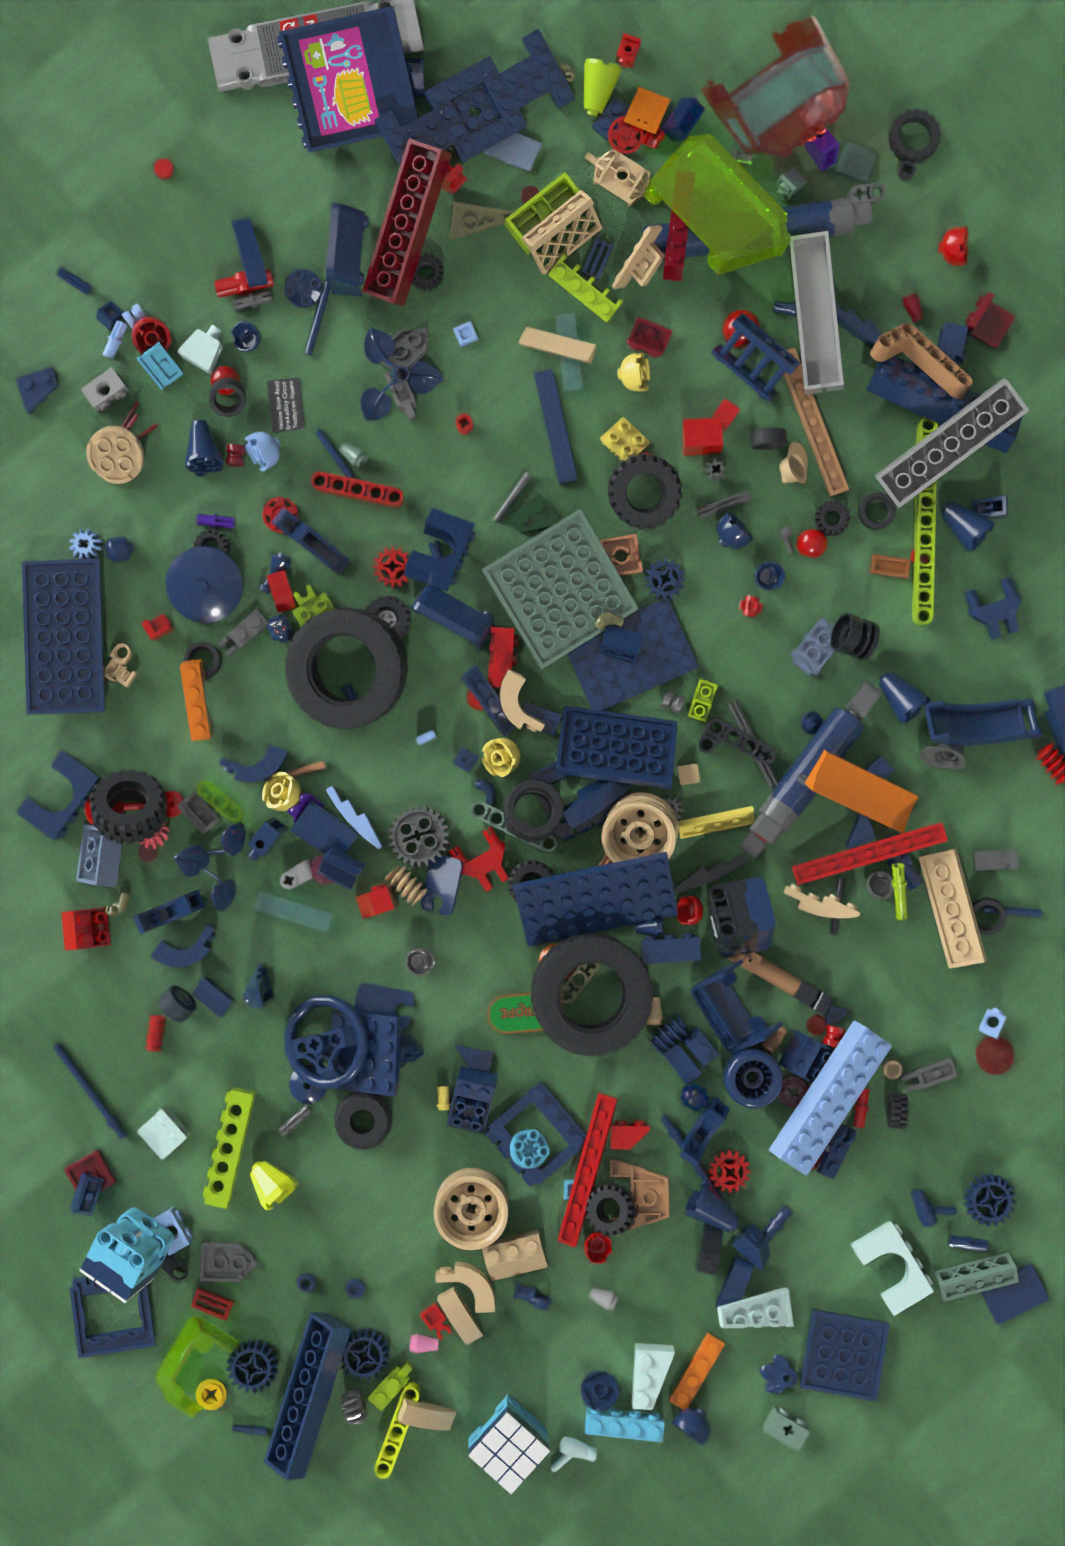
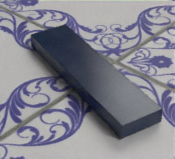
(487, 699)

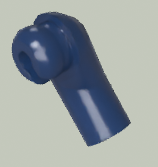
(488, 788)

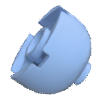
(263, 449)

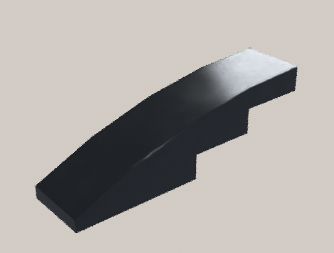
(702, 876)

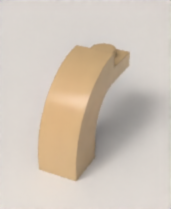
(509, 700)
(475, 1280)

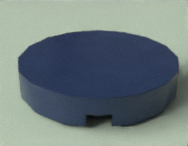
(599, 1391)

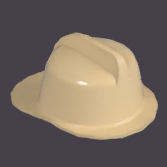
(795, 465)

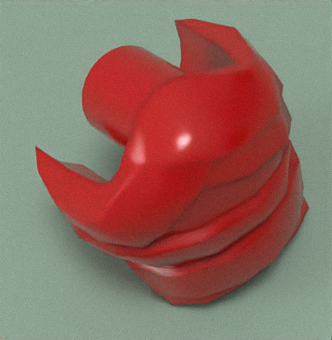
(653, 140)

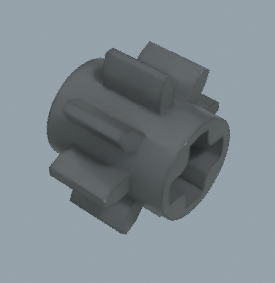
(717, 475)

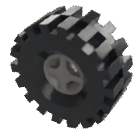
(392, 610)

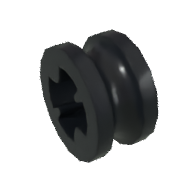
(903, 175)

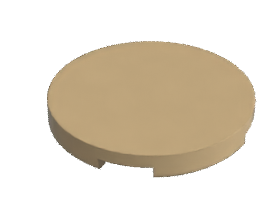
(115, 454)

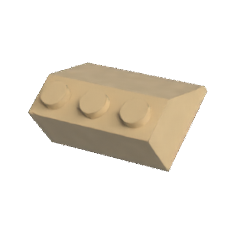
(515, 1255)

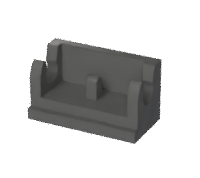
(199, 812)

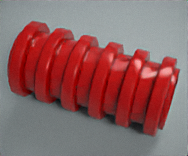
(155, 1033)

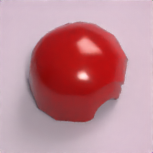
(225, 372)
(812, 543)
(689, 910)
(597, 1247)

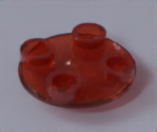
(994, 1055)

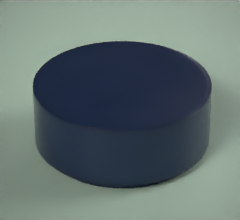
(355, 1288)

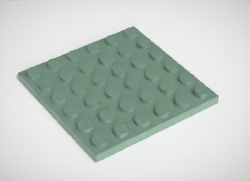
(559, 588)

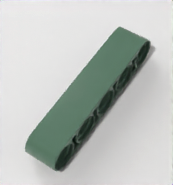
(486, 817)

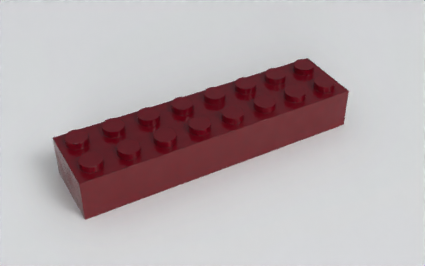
(406, 222)

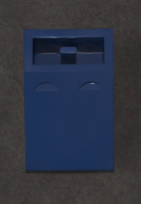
(805, 1056)
(472, 1099)

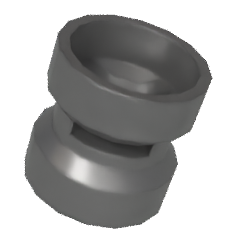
(677, 702)

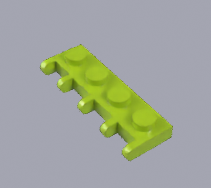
(584, 290)

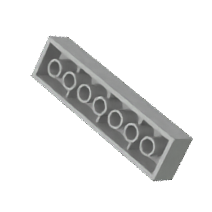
(952, 442)

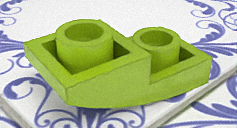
(702, 700)

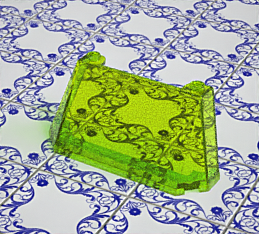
(720, 204)

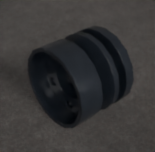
(855, 636)

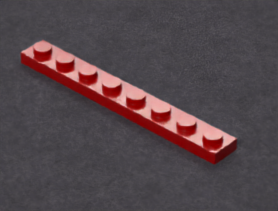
(869, 853)
(587, 1169)

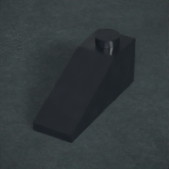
(709, 1250)

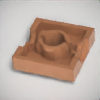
(629, 545)

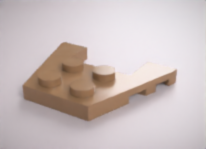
(648, 1188)

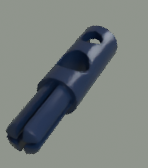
(259, 1430)

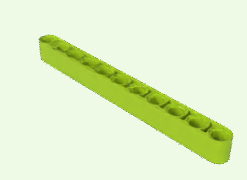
(921, 549)

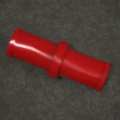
(861, 1109)

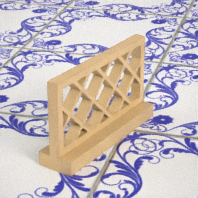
(556, 223)

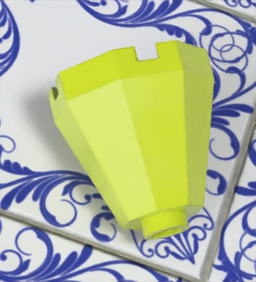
(271, 1183)

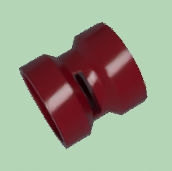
(235, 455)

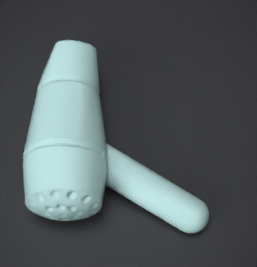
(573, 1448)

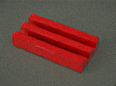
(229, 1302)

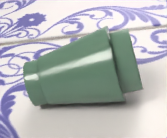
(354, 455)

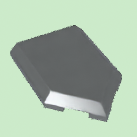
(409, 347)
(225, 1262)

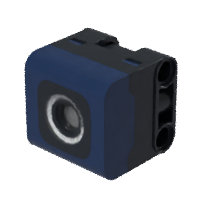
(741, 917)

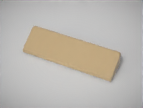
(558, 345)

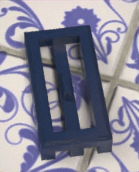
(604, 244)

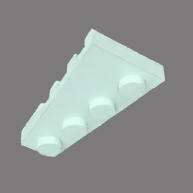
(757, 1311)

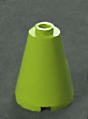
(598, 84)

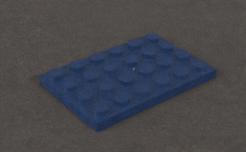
(661, 658)
(617, 747)

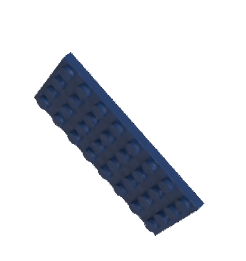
(63, 636)
(596, 899)

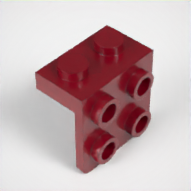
(989, 321)
(649, 337)

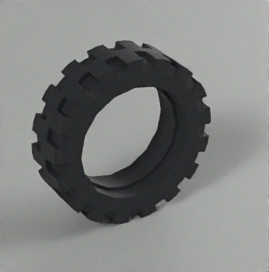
(922, 118)

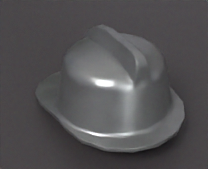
(944, 756)

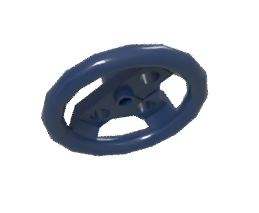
(324, 1044)

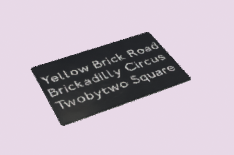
(285, 405)

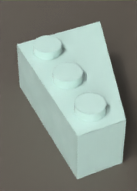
(649, 1372)

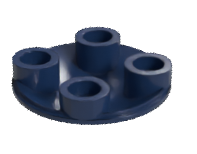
(303, 288)

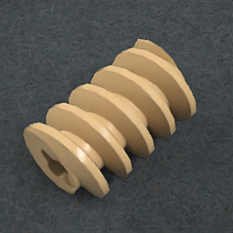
(406, 884)

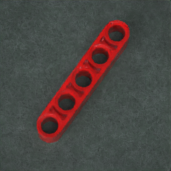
(350, 484)

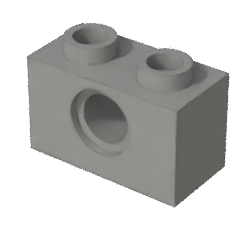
(94, 390)

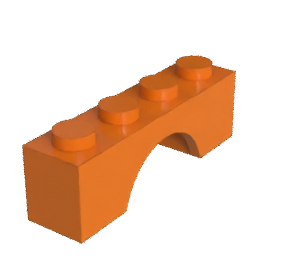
(194, 692)

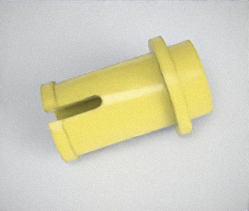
(443, 1098)

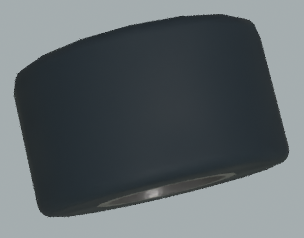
(177, 1004)

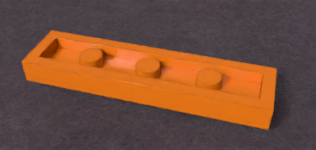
(696, 1371)

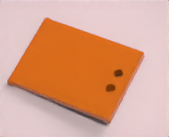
(647, 110)

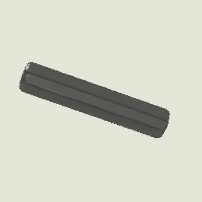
(724, 504)

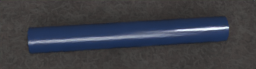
(334, 454)
(1014, 911)

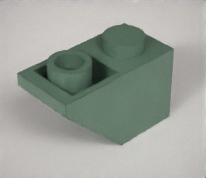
(789, 185)

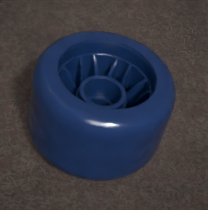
(763, 1088)

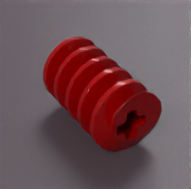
(1052, 762)

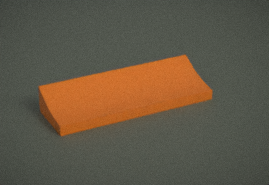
(861, 791)

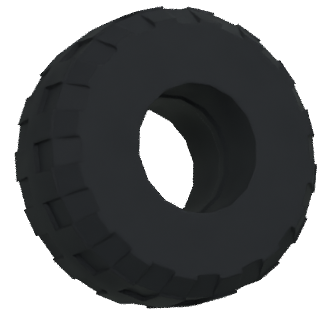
(360, 1138)

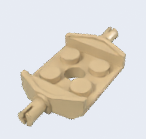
(606, 172)

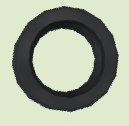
(224, 410)
(768, 438)
(876, 525)
(216, 653)
(1002, 915)

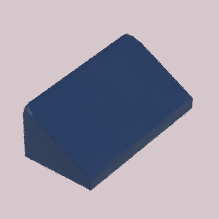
(681, 1063)
(86, 1194)

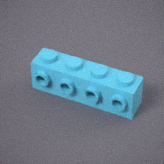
(625, 1424)

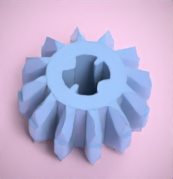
(91, 539)

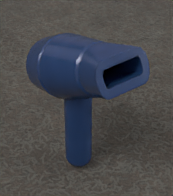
(926, 1212)

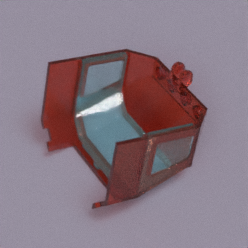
(787, 98)

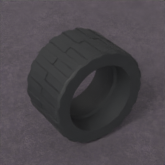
(539, 788)

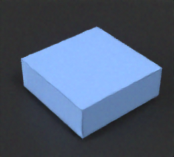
(465, 334)
(426, 737)

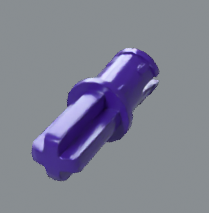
(216, 521)

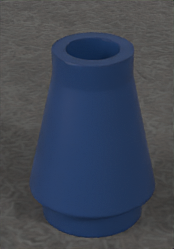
(650, 927)

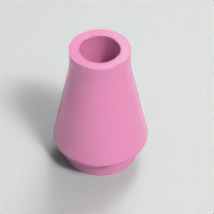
(422, 1343)

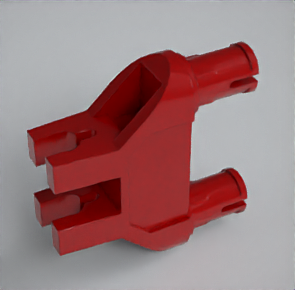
(485, 862)

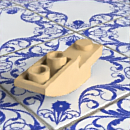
(829, 907)

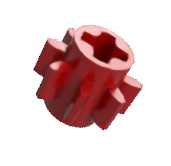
(751, 606)

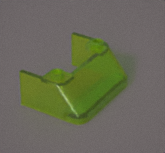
(197, 1335)

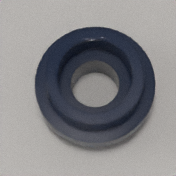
(306, 1288)

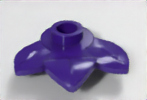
(297, 809)

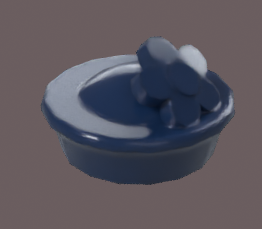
(811, 722)

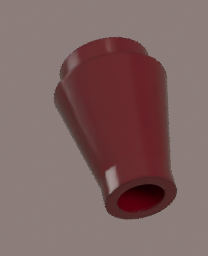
(913, 306)

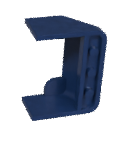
(345, 250)
(454, 615)
(727, 1013)

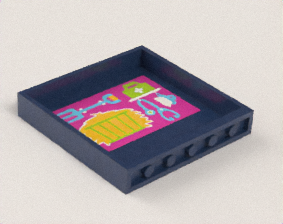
(347, 77)

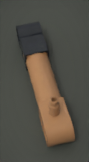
(786, 981)

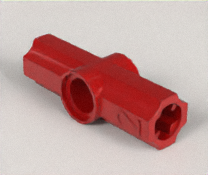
(239, 285)

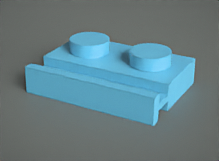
(160, 365)

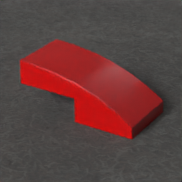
(281, 591)

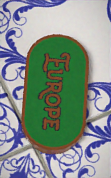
(513, 1014)

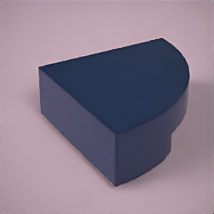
(835, 1014)

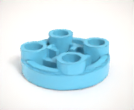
(529, 1148)

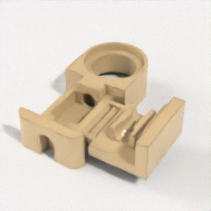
(116, 669)

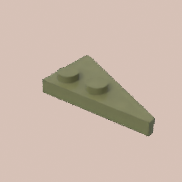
(470, 219)

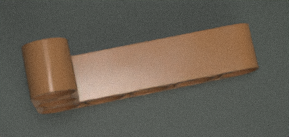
(926, 355)

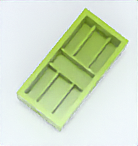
(539, 208)

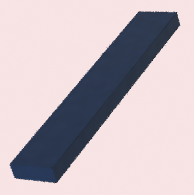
(555, 426)

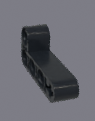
(740, 744)

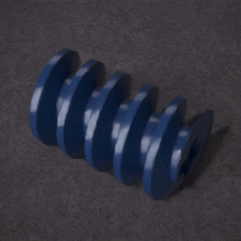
(668, 1035)

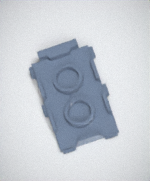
(516, 151)
(814, 649)

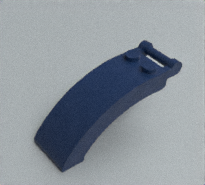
(981, 722)

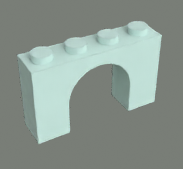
(914, 1284)

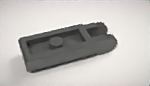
(244, 632)
(931, 1074)

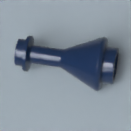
(278, 563)

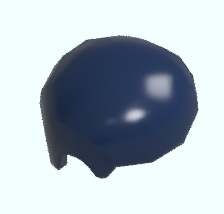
(246, 336)
(769, 575)

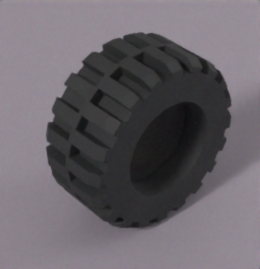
(663, 509)
(126, 786)

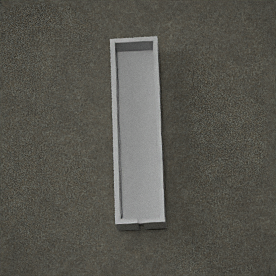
(816, 312)

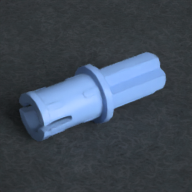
(115, 339)

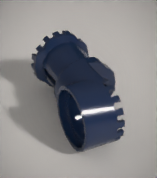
(528, 1294)

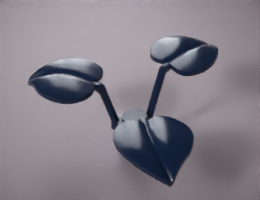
(422, 375)
(196, 858)

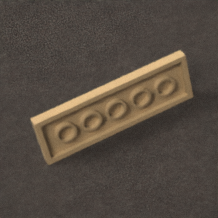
(952, 908)

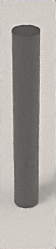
(512, 497)

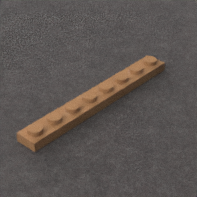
(816, 432)

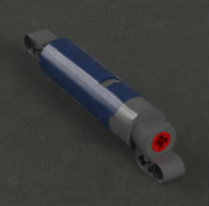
(791, 793)

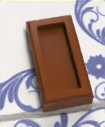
(889, 566)

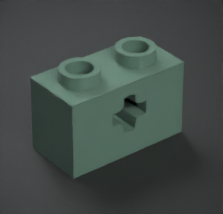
(792, 1437)

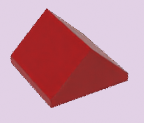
(702, 436)

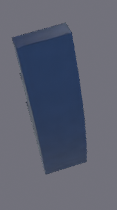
(249, 252)
(865, 332)

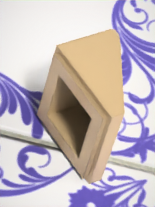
(688, 774)

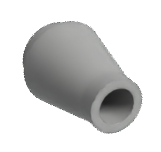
(604, 1298)

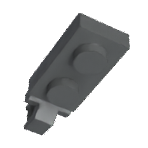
(403, 397)

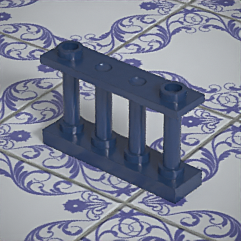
(765, 343)

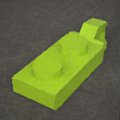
(390, 1386)

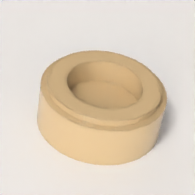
(892, 1069)

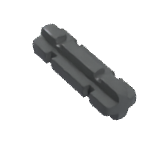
(295, 1120)

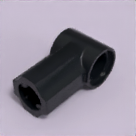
(170, 1264)

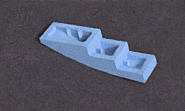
(359, 823)

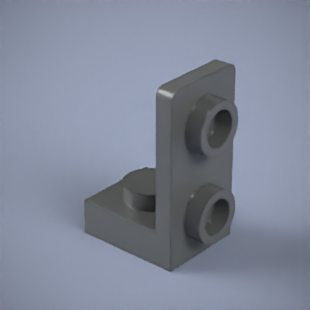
(996, 859)

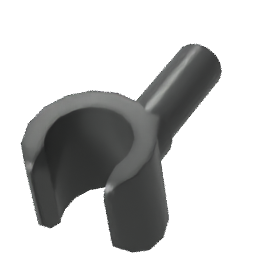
(784, 533)

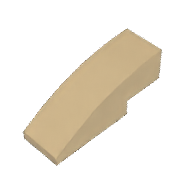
(459, 1315)
(426, 1415)

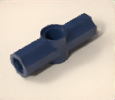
(911, 875)

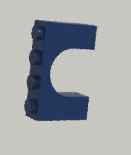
(442, 571)
(55, 823)

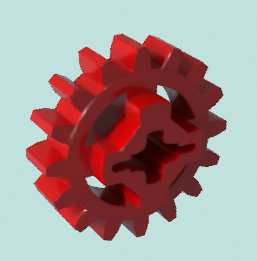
(384, 567)
(734, 1165)

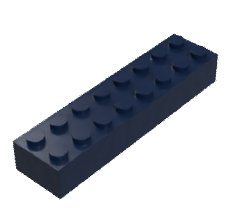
(916, 391)
(307, 1395)

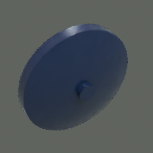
(204, 584)

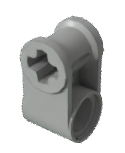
(300, 872)

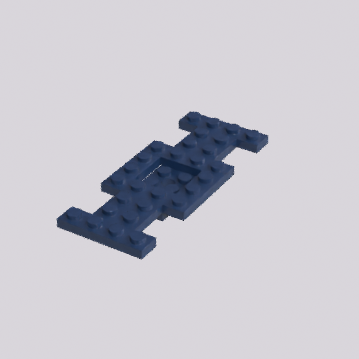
(496, 99)

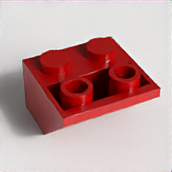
(85, 928)

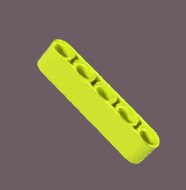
(393, 1438)

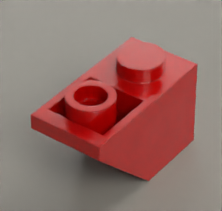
(626, 1135)

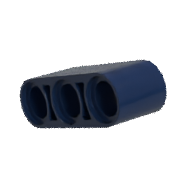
(735, 1282)

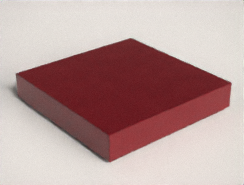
(92, 1164)

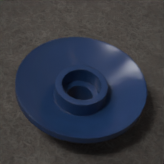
(302, 1094)

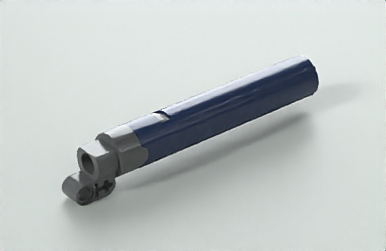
(834, 216)

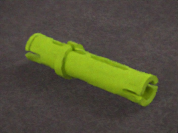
(899, 884)

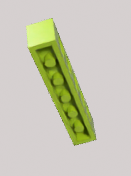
(222, 1197)

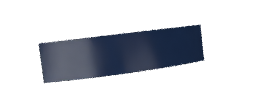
(311, 541)
(1056, 716)
(592, 800)

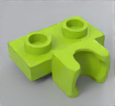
(311, 605)

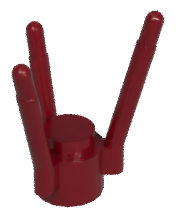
(128, 426)

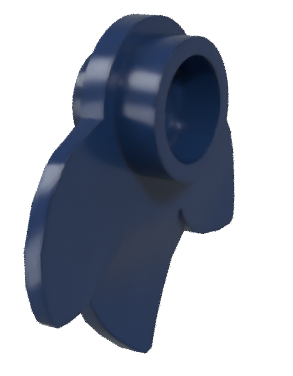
(775, 1374)

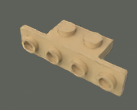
(643, 260)

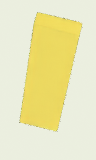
(716, 822)

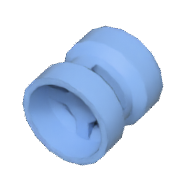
(137, 312)

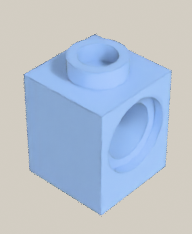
(986, 1029)

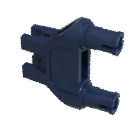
(997, 611)

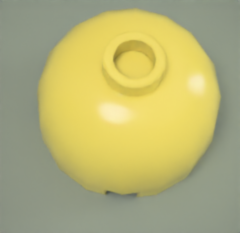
(634, 372)
(501, 756)
(281, 792)

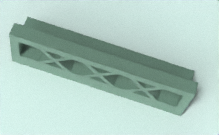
(978, 1279)

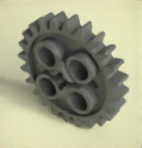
(414, 819)

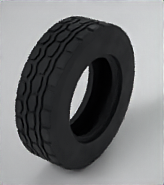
(303, 668)
(622, 1025)

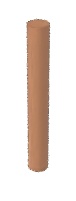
(305, 769)

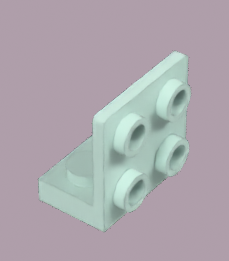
(164, 1132)

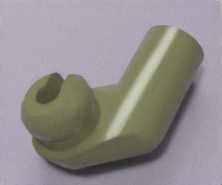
(567, 71)
(608, 618)
(119, 907)

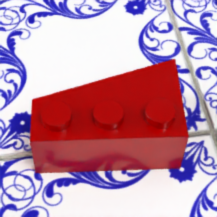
(501, 654)
(377, 901)

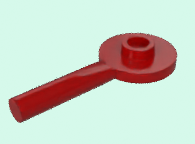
(173, 799)

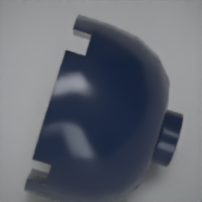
(733, 532)
(410, 1050)
(693, 1424)

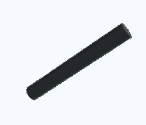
(839, 893)

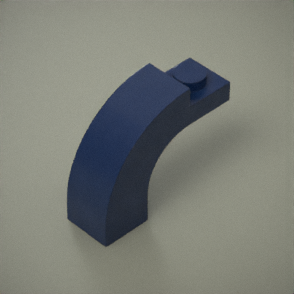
(269, 765)
(169, 911)
(178, 957)
(702, 1131)

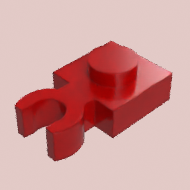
(434, 1318)

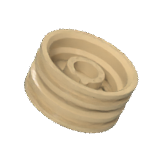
(654, 809)
(457, 1231)

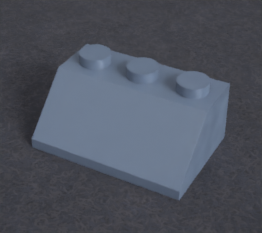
(98, 859)

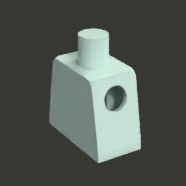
(203, 349)

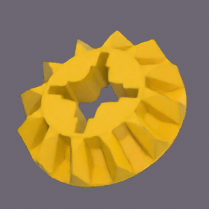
(202, 1392)

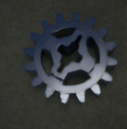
(676, 584)

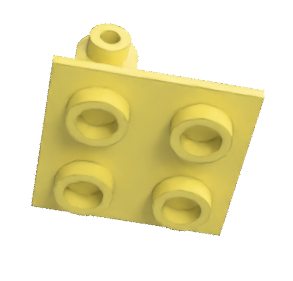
(624, 440)

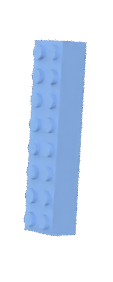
(830, 1098)

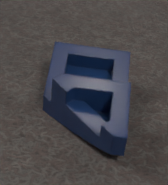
(475, 1058)

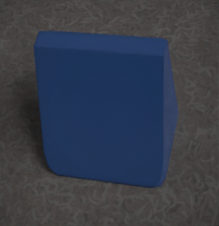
(109, 314)

